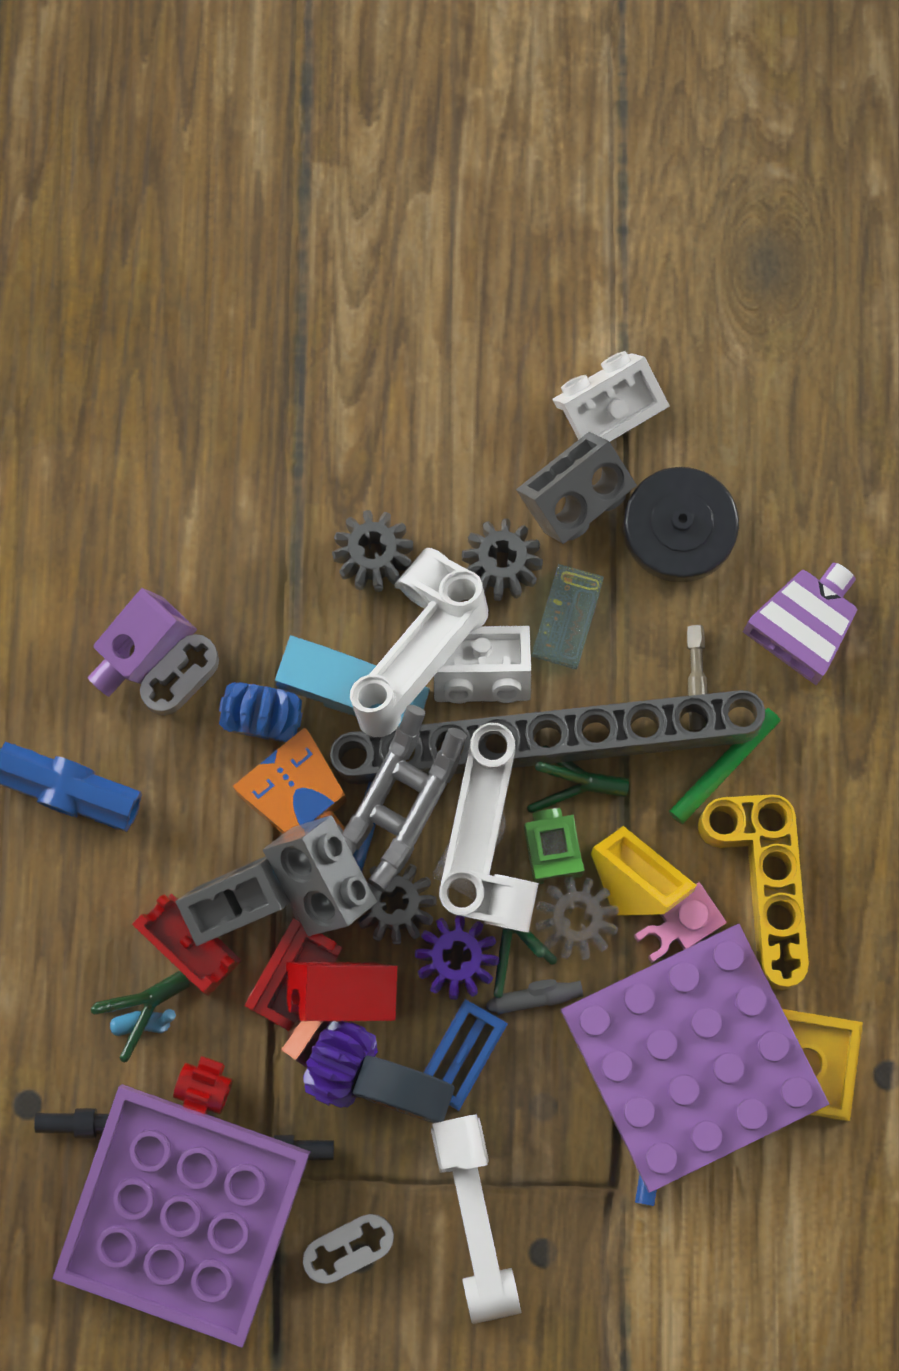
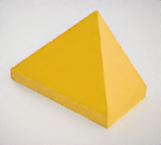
(638, 876)

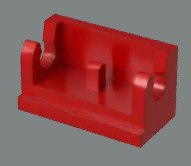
(202, 964)
(342, 991)
(270, 992)

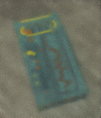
(567, 616)

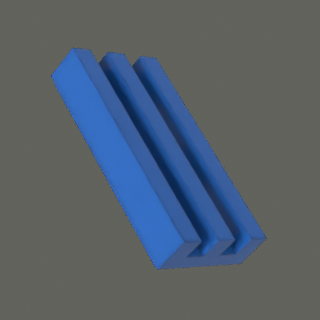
(482, 1018)

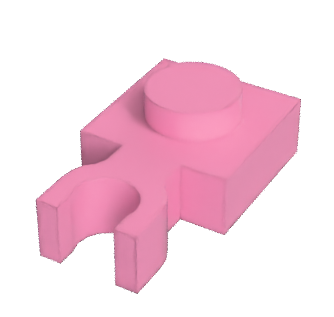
(687, 922)

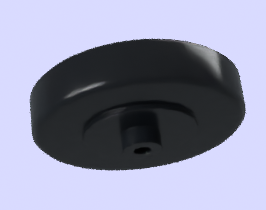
(681, 524)

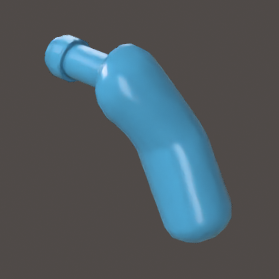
(157, 1023)

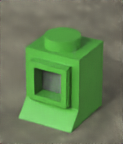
(553, 846)

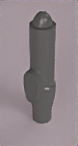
(538, 994)

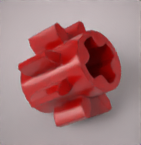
(203, 1086)

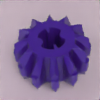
(445, 945)
(337, 1063)

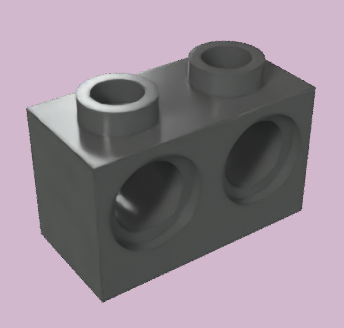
(571, 478)
(320, 876)
(232, 901)

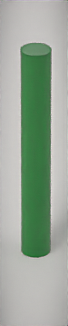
(720, 771)

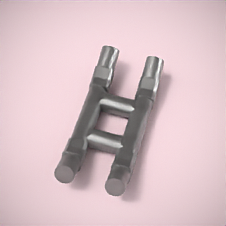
(429, 786)

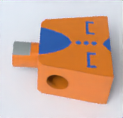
(293, 785)

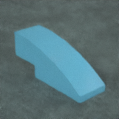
(326, 675)

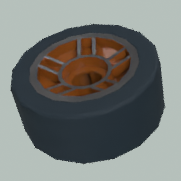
(403, 1089)

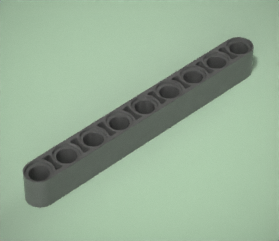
(570, 724)

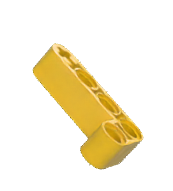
(765, 891)

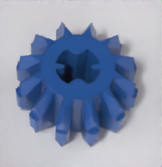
(260, 711)

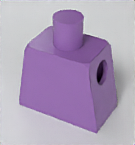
(153, 628)

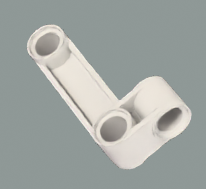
(426, 645)
(474, 835)
(462, 1149)

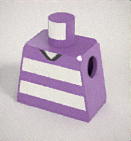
(806, 621)

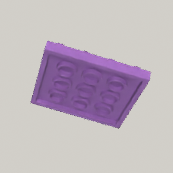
(694, 1057)
(181, 1215)

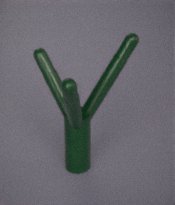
(586, 782)
(531, 942)
(150, 999)

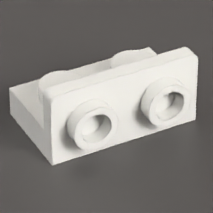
(612, 398)
(487, 666)

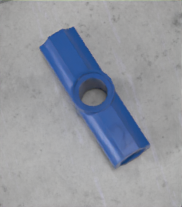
(68, 787)

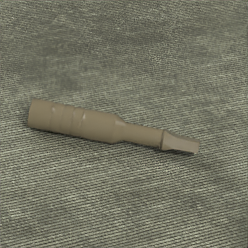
(697, 680)

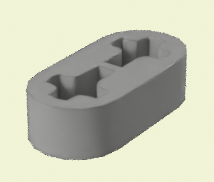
(187, 683)
(355, 1259)

